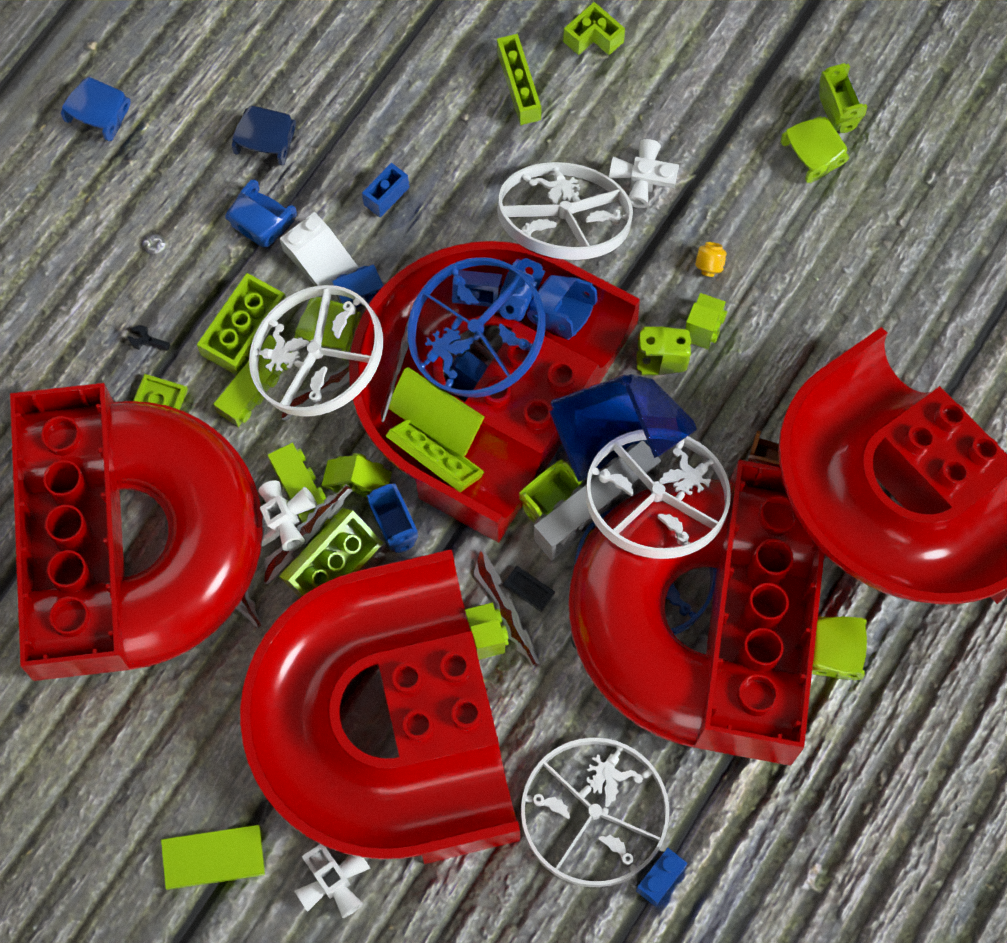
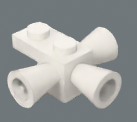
(645, 172)
(281, 515)
(331, 880)

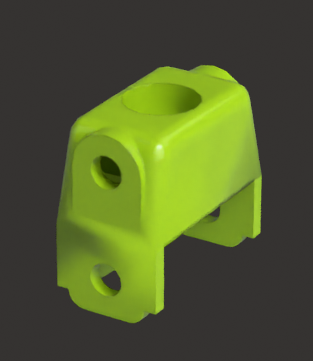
(840, 99)
(816, 146)
(308, 323)
(666, 348)
(548, 489)
(840, 647)

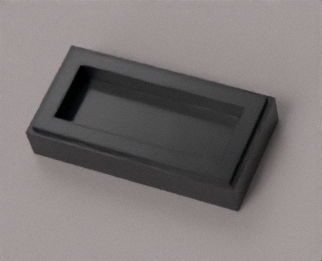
(529, 588)

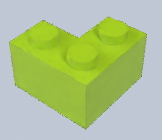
(594, 26)
(706, 320)
(357, 473)
(487, 632)

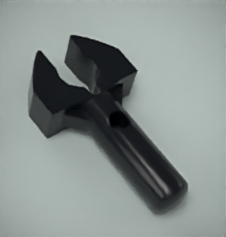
(146, 339)

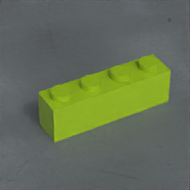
(519, 79)
(242, 395)
(294, 476)

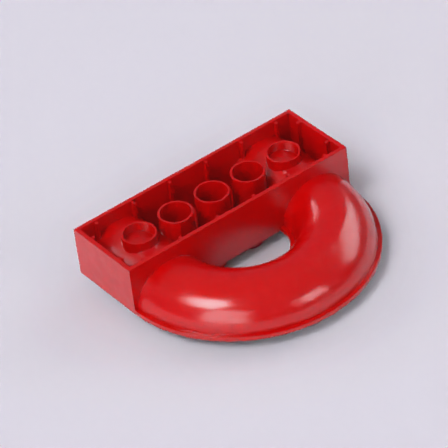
(517, 427)
(68, 470)
(947, 473)
(759, 656)
(449, 780)

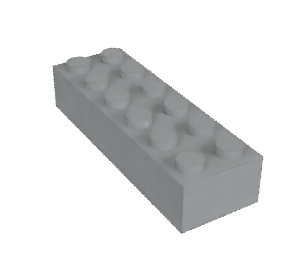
(571, 517)

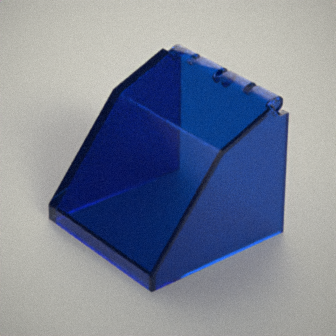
(611, 409)

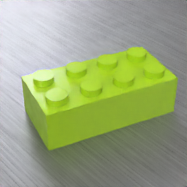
(233, 329)
(336, 551)

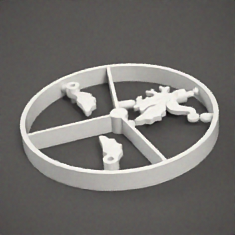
(564, 209)
(282, 349)
(690, 478)
(604, 772)

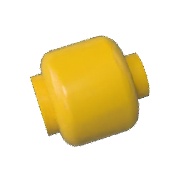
(711, 259)

